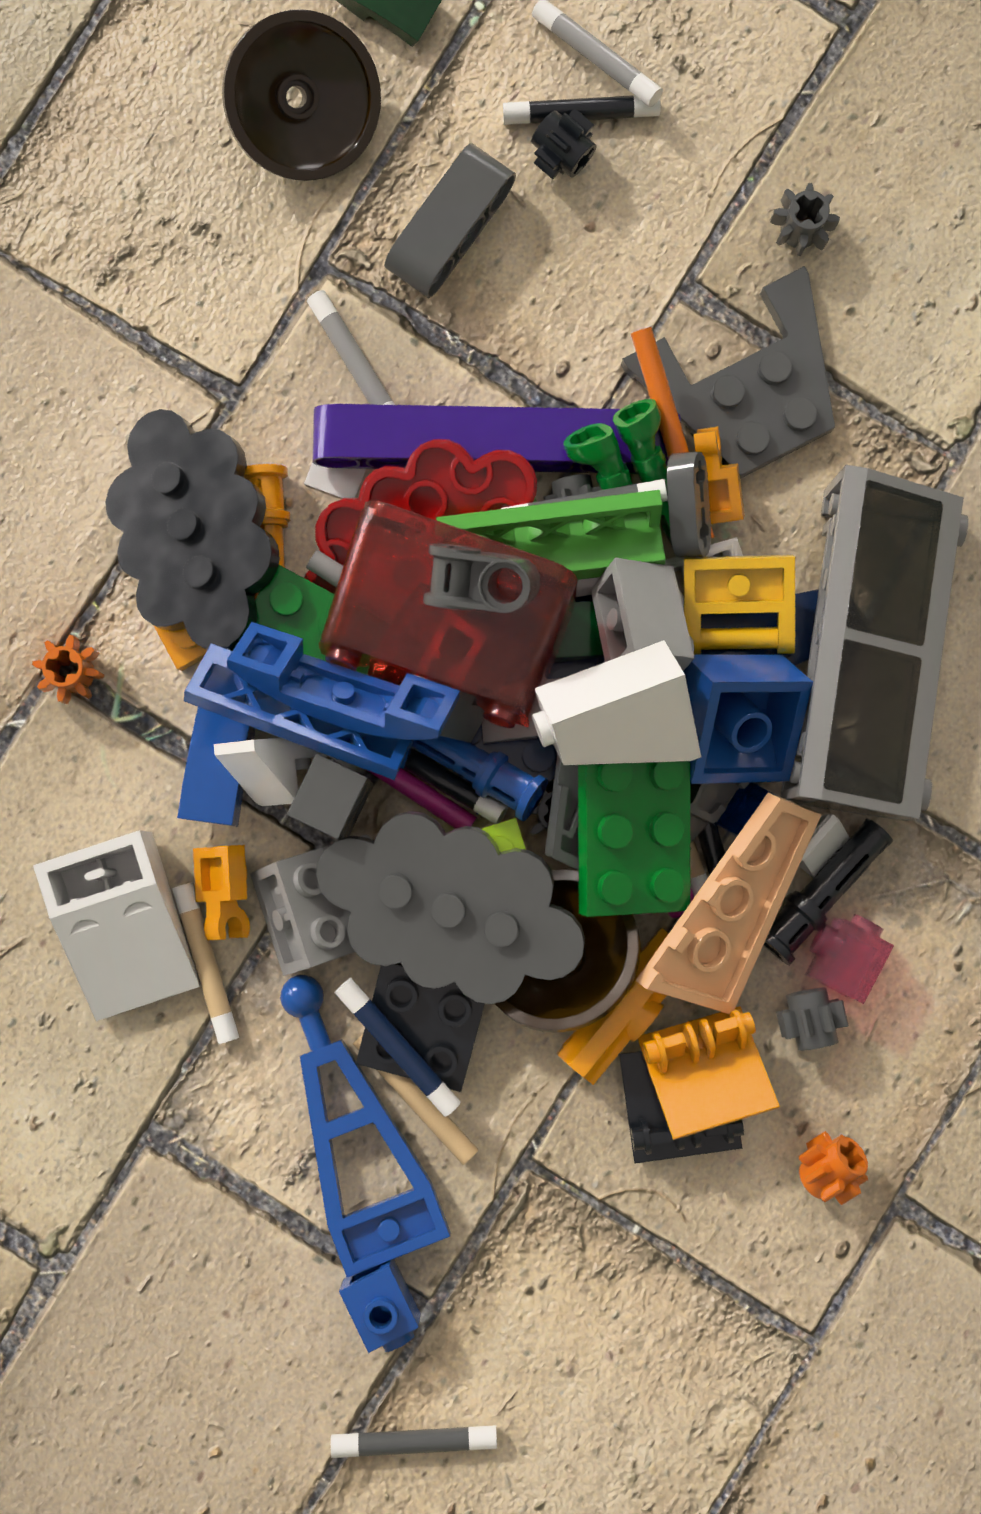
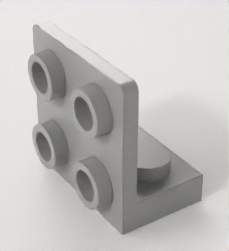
(297, 914)

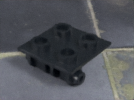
(433, 1021)
(649, 1128)

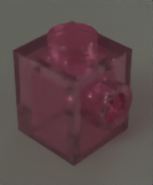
(849, 956)

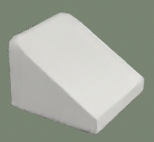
(824, 844)

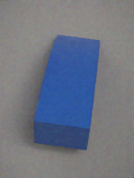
(208, 788)

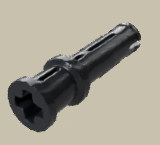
(808, 909)

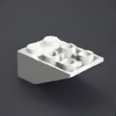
(118, 923)

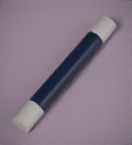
(397, 1047)

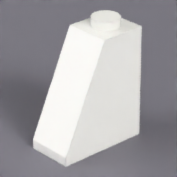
(620, 712)

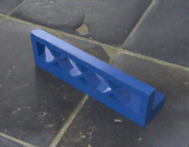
(226, 694)

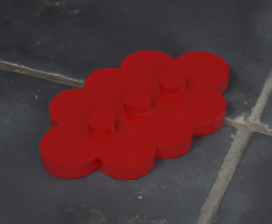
(435, 483)

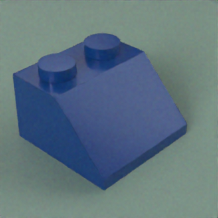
(746, 717)

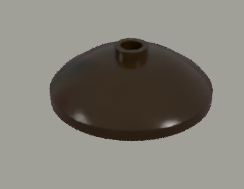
(336, 87)
(595, 984)

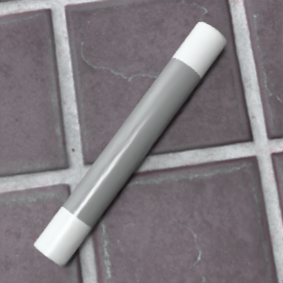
(597, 52)
(348, 349)

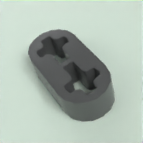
(689, 504)

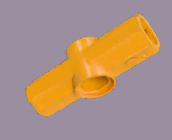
(597, 1045)

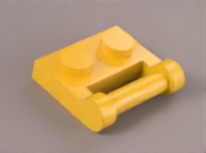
(741, 586)

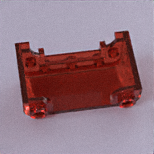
(480, 652)

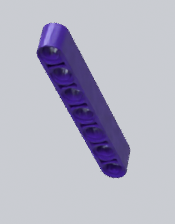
(388, 434)

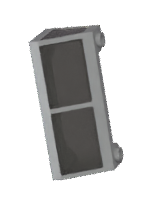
(877, 645)

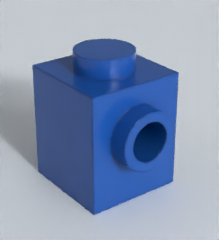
(381, 1306)

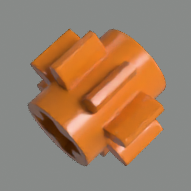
(63, 656)
(833, 1168)

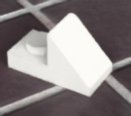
(266, 767)

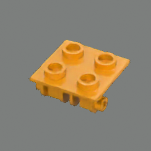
(708, 1072)

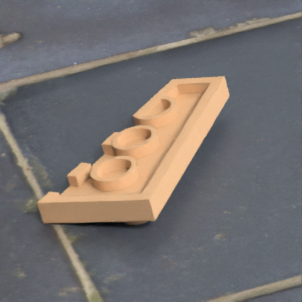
(728, 920)

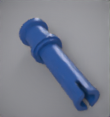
(488, 773)

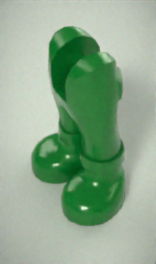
(599, 448)

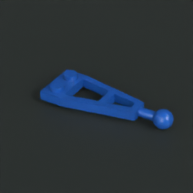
(391, 1225)

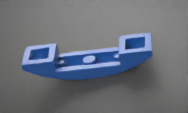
(339, 695)

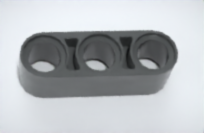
(450, 220)

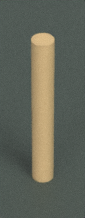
(441, 1126)

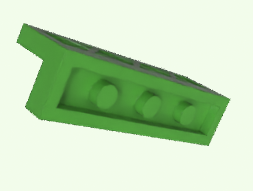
(579, 532)

